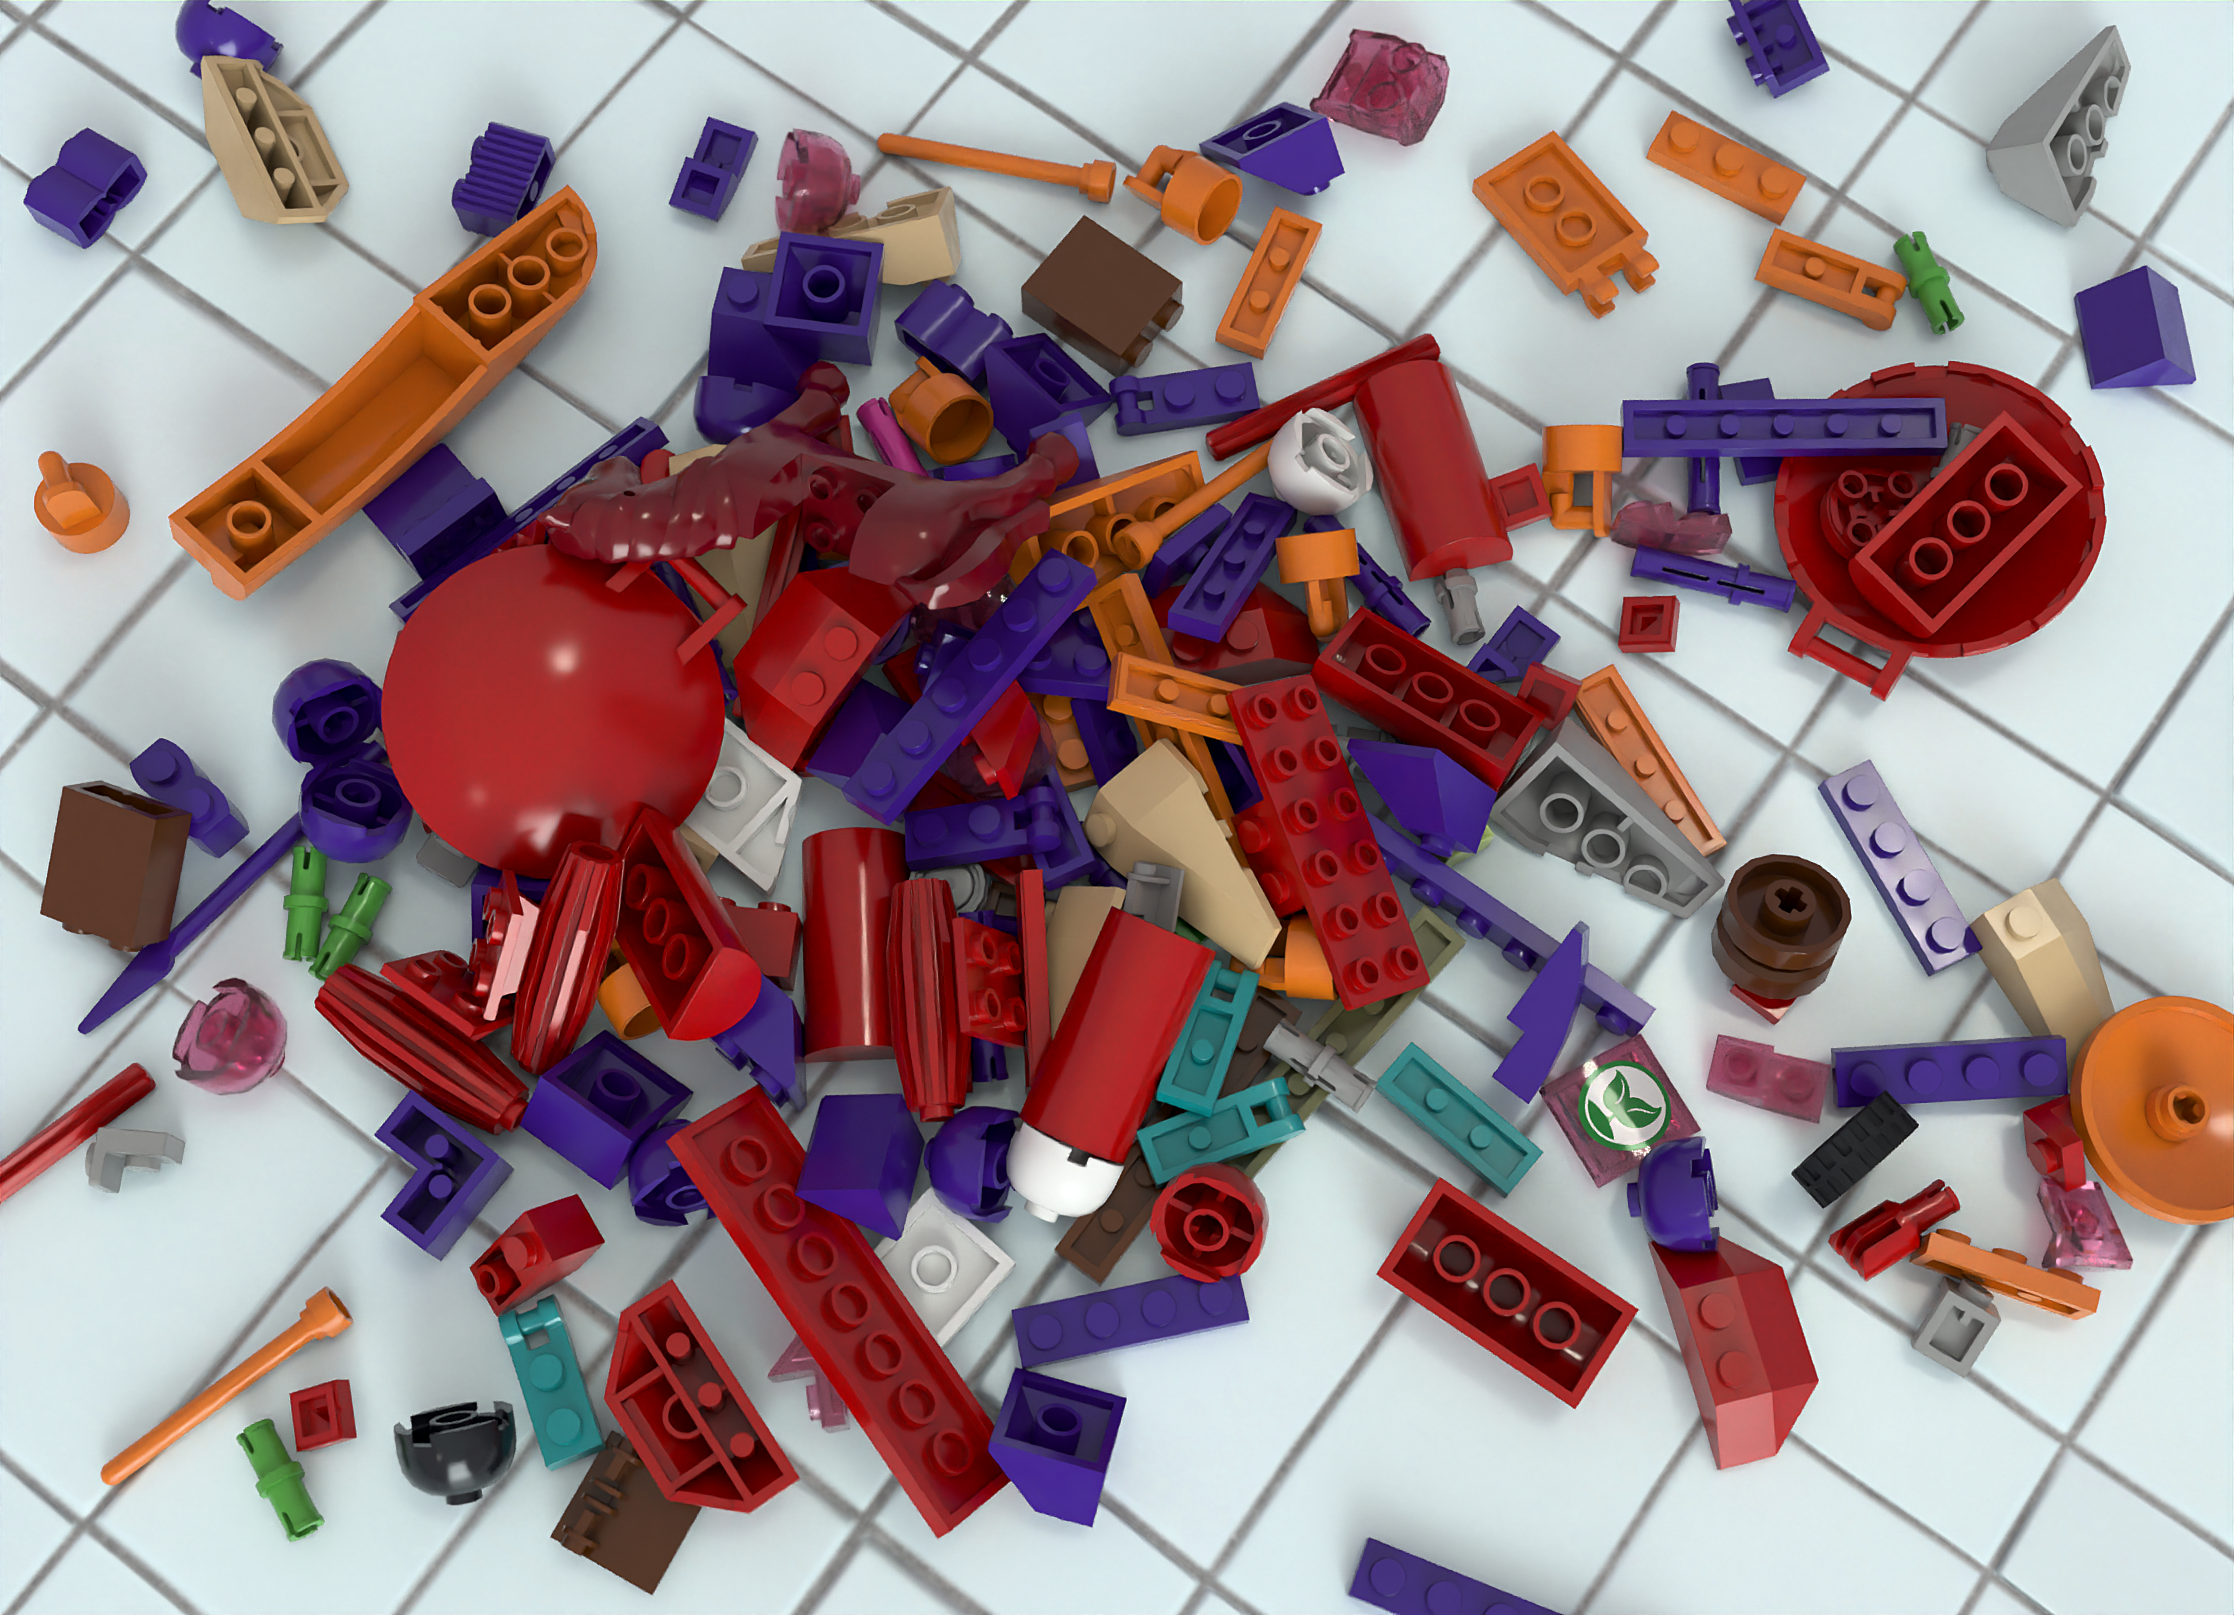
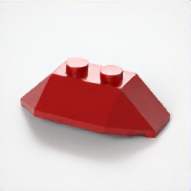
(1262, 644)
(812, 656)
(1738, 1347)
(690, 1410)

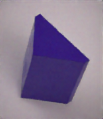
(2134, 332)
(863, 1160)

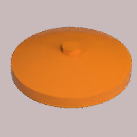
(2160, 1107)

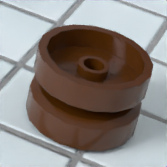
(1780, 926)

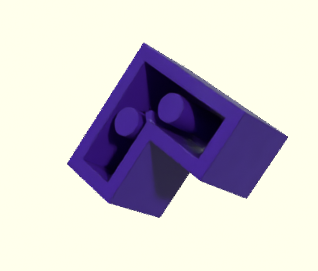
(452, 1177)

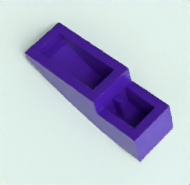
(1546, 1016)

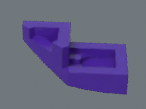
(1514, 648)

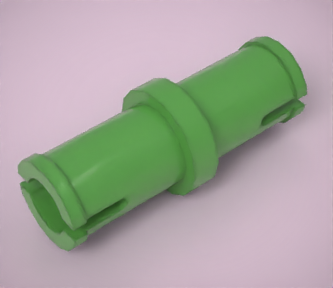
(1928, 283)
(305, 904)
(351, 926)
(280, 1480)

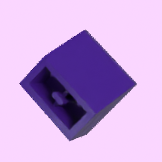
(771, 1045)

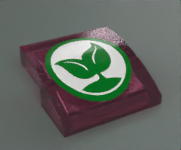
(1618, 1109)

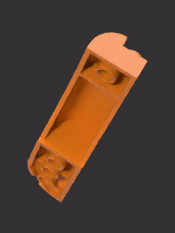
(394, 401)

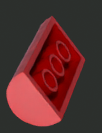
(1430, 470)
(1961, 528)
(1425, 697)
(681, 935)
(845, 939)
(1117, 1036)
(1507, 1292)

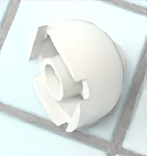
(1316, 465)
(1058, 1175)

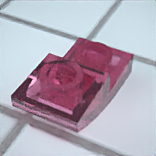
(1656, 528)
(1767, 1079)

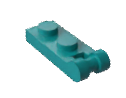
(1208, 1041)
(1228, 1134)
(553, 1385)

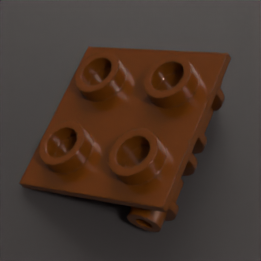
(624, 1518)

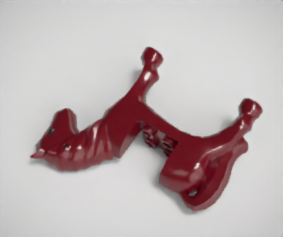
(898, 527)

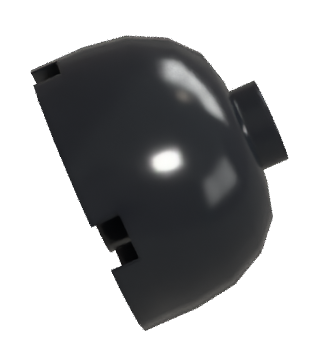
(457, 1450)

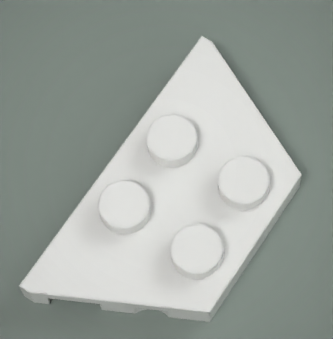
(748, 809)

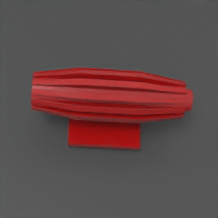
(549, 952)
(944, 987)
(429, 1035)

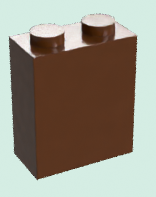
(1103, 297)
(115, 865)

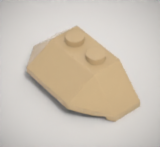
(268, 144)

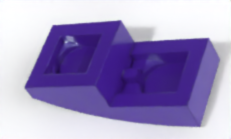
(715, 171)

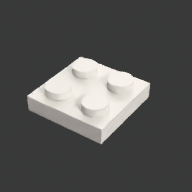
(943, 1266)

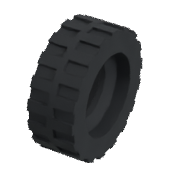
(1855, 1149)

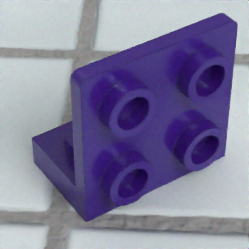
(435, 510)

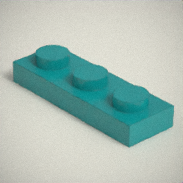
(1458, 1119)

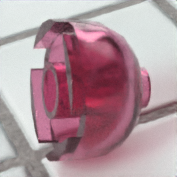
(814, 183)
(231, 1040)

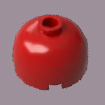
(1210, 1222)

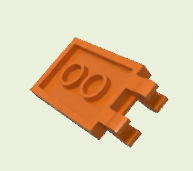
(1568, 222)

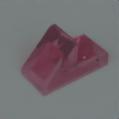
(2082, 1230)
(822, 1397)

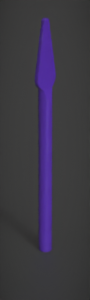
(158, 959)

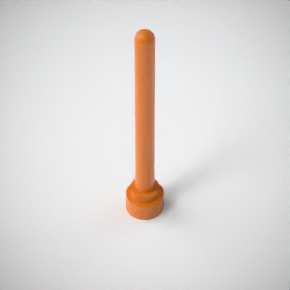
(1093, 179)
(1141, 540)
(322, 1317)

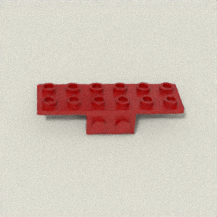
(1316, 844)

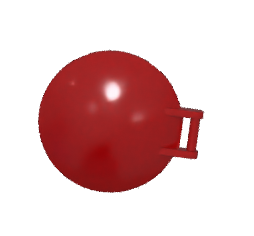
(2013, 602)
(554, 703)

